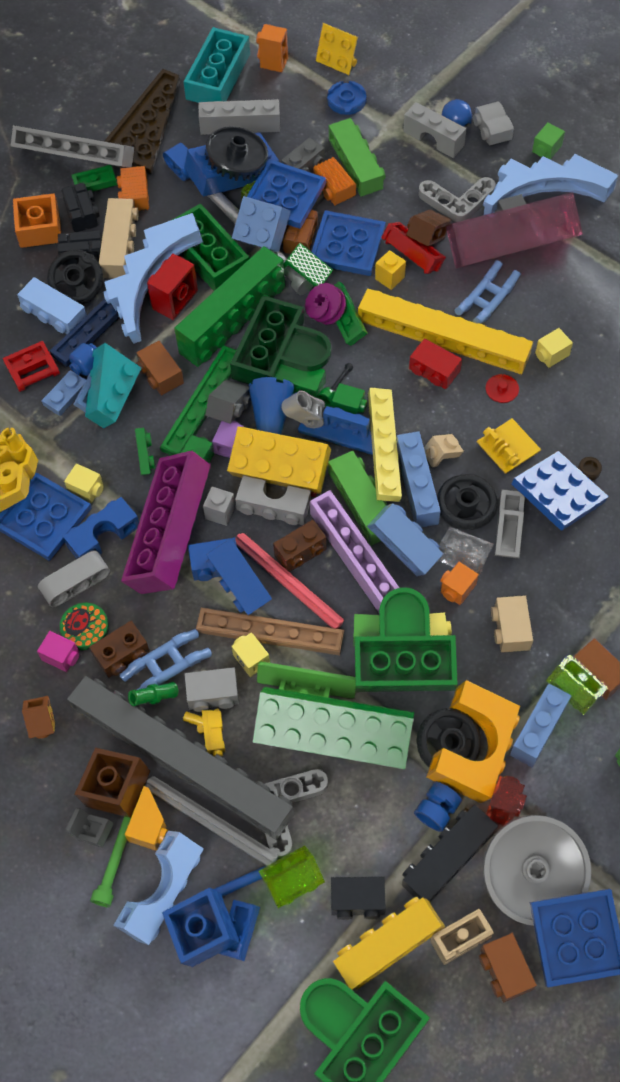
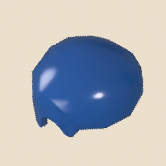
(458, 112)

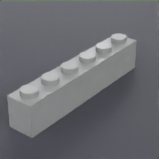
(72, 146)

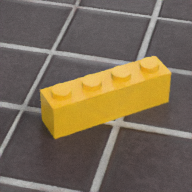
(389, 943)

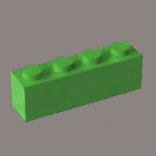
(356, 156)
(357, 491)

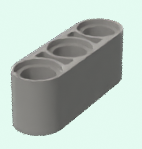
(73, 578)

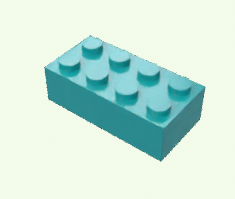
(217, 66)

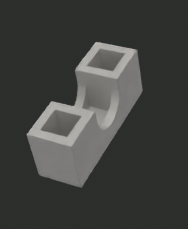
(448, 134)
(290, 508)

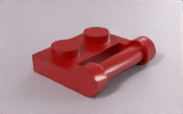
(29, 360)

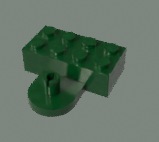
(278, 338)

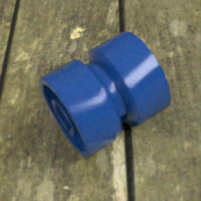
(439, 804)

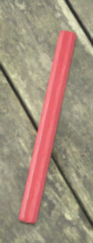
(289, 581)

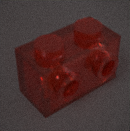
(506, 800)

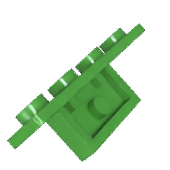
(306, 680)

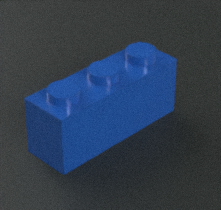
(238, 577)

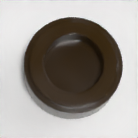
(590, 467)

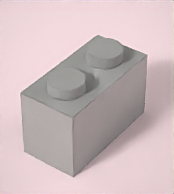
(211, 689)

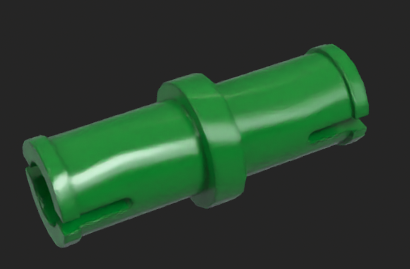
(153, 694)

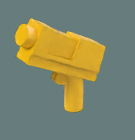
(211, 725)

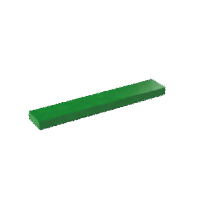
(195, 410)

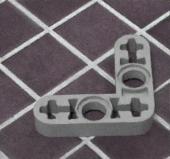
(460, 204)
(277, 788)

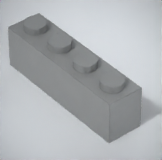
(251, 114)

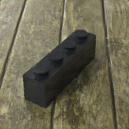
(450, 854)

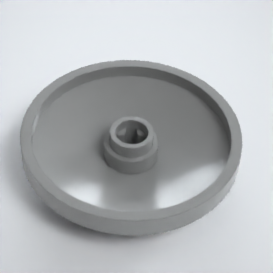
(534, 862)

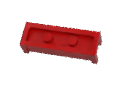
(424, 256)

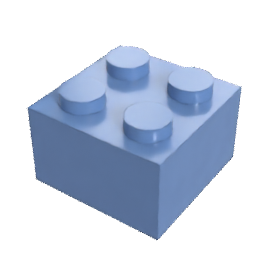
(261, 224)

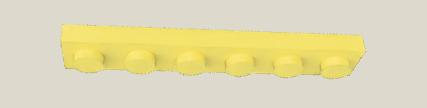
(384, 445)

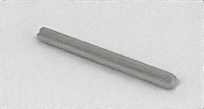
(211, 821)

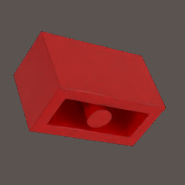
(435, 364)

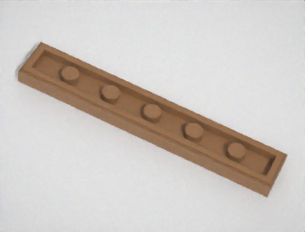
(270, 631)

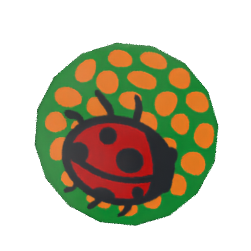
(84, 625)

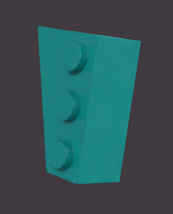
(110, 385)

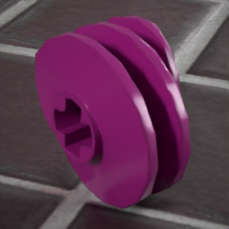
(325, 303)

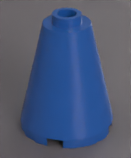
(267, 403)

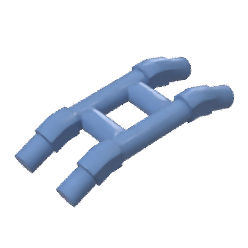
(486, 283)
(171, 648)

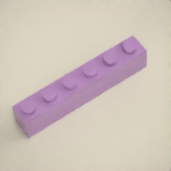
(352, 548)

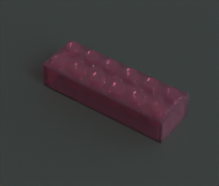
(514, 230)

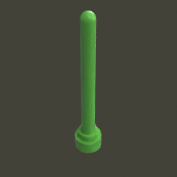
(103, 894)

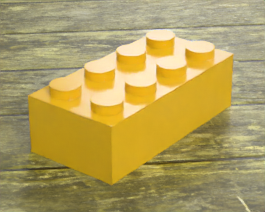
(279, 459)

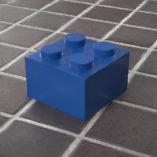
(200, 927)

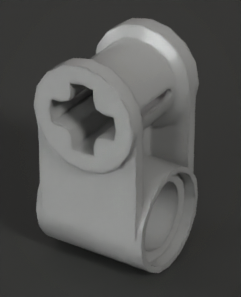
(304, 409)

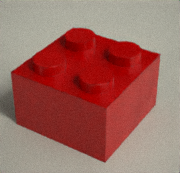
(172, 286)

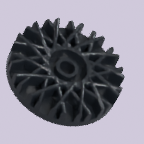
(236, 152)

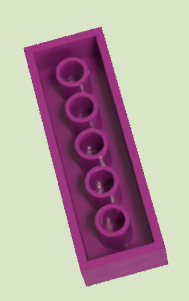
(166, 523)

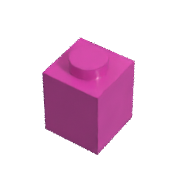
(58, 651)

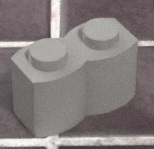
(493, 123)

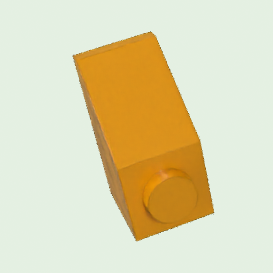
(146, 824)

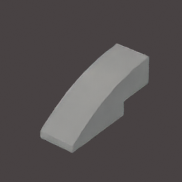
(509, 524)

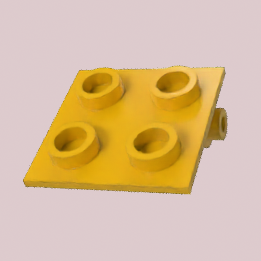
(336, 49)
(508, 445)

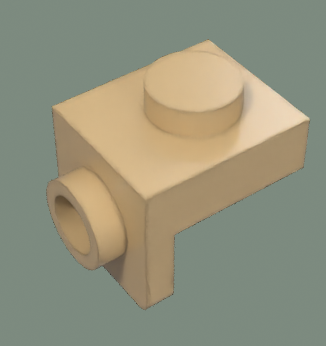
(441, 448)

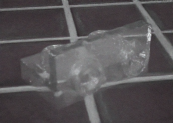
(464, 548)

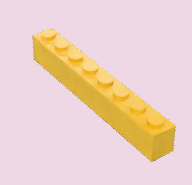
(445, 330)

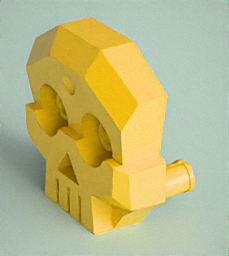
(17, 468)

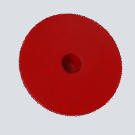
(502, 388)

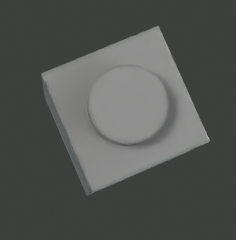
(219, 506)

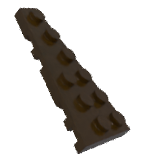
(147, 120)

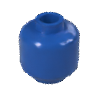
(82, 359)

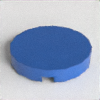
(346, 97)

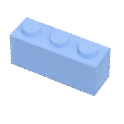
(51, 306)

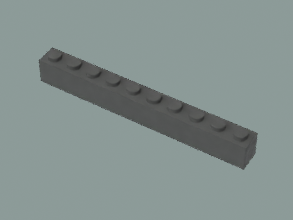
(182, 758)

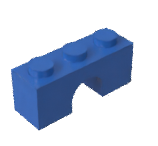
(115, 517)

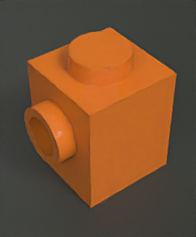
(458, 583)

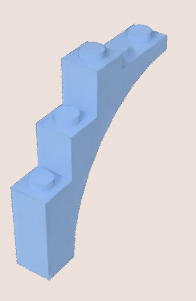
(575, 176)
(128, 291)

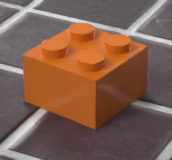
(36, 220)

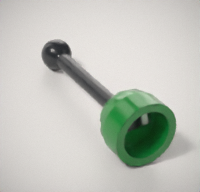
(328, 393)

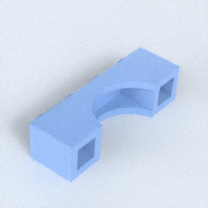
(177, 859)

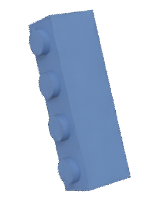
(417, 479)

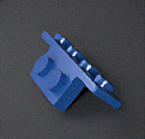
(342, 429)

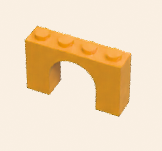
(498, 720)

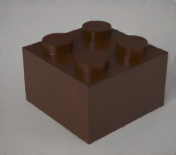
(112, 782)

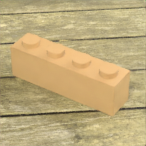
(117, 236)

